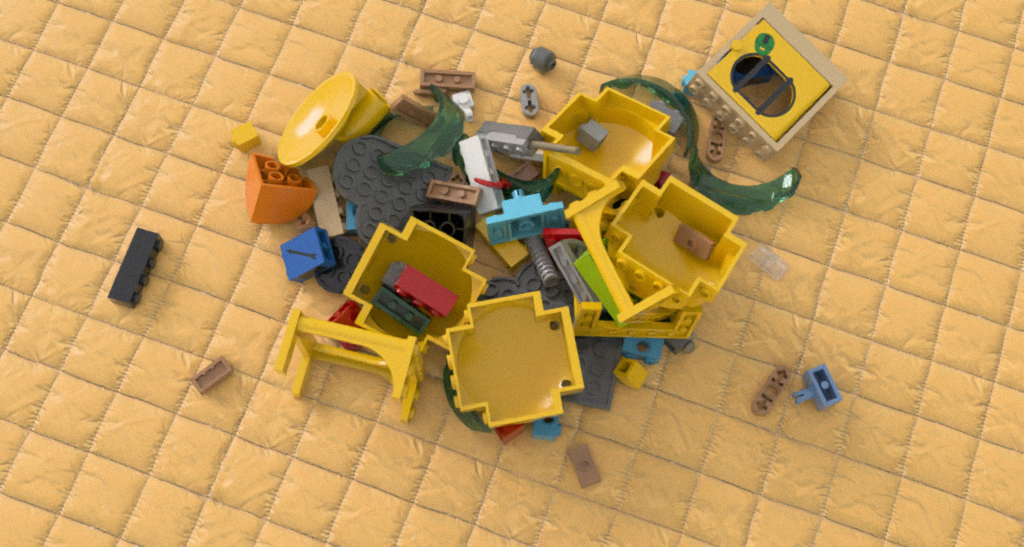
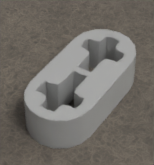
(532, 100)

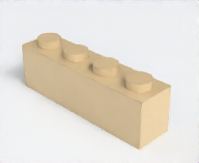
(325, 202)

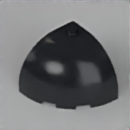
(449, 218)

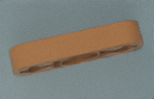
(711, 143)
(783, 382)

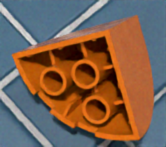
(275, 191)

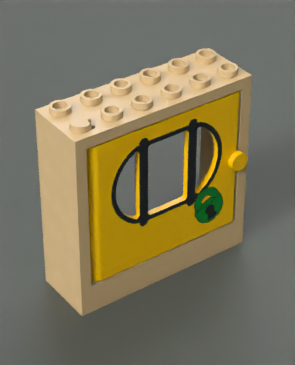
(792, 57)

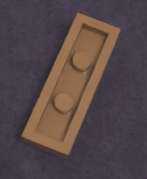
(448, 79)
(413, 111)
(454, 193)

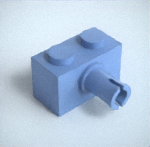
(819, 388)

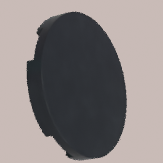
(347, 256)

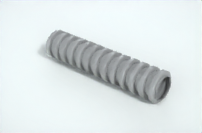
(542, 261)

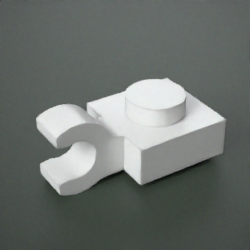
(466, 103)

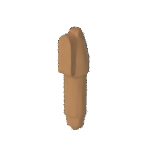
(427, 92)

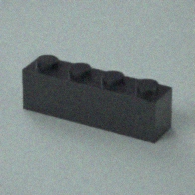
(135, 268)

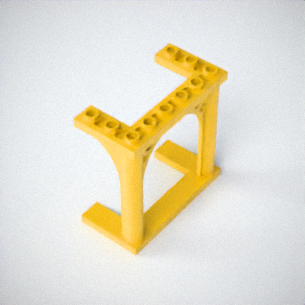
(589, 218)
(588, 313)
(399, 364)

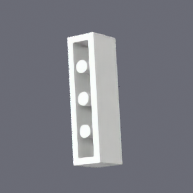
(480, 164)

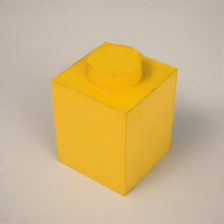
(245, 137)
(630, 373)

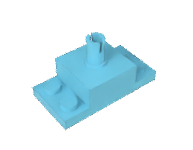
(524, 218)

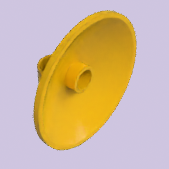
(333, 111)

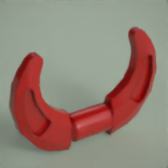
(502, 184)

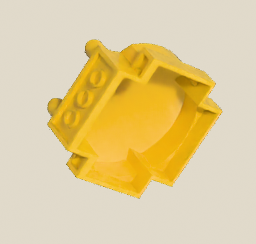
(629, 153)
(430, 253)
(650, 259)
(513, 360)

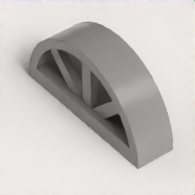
(564, 255)

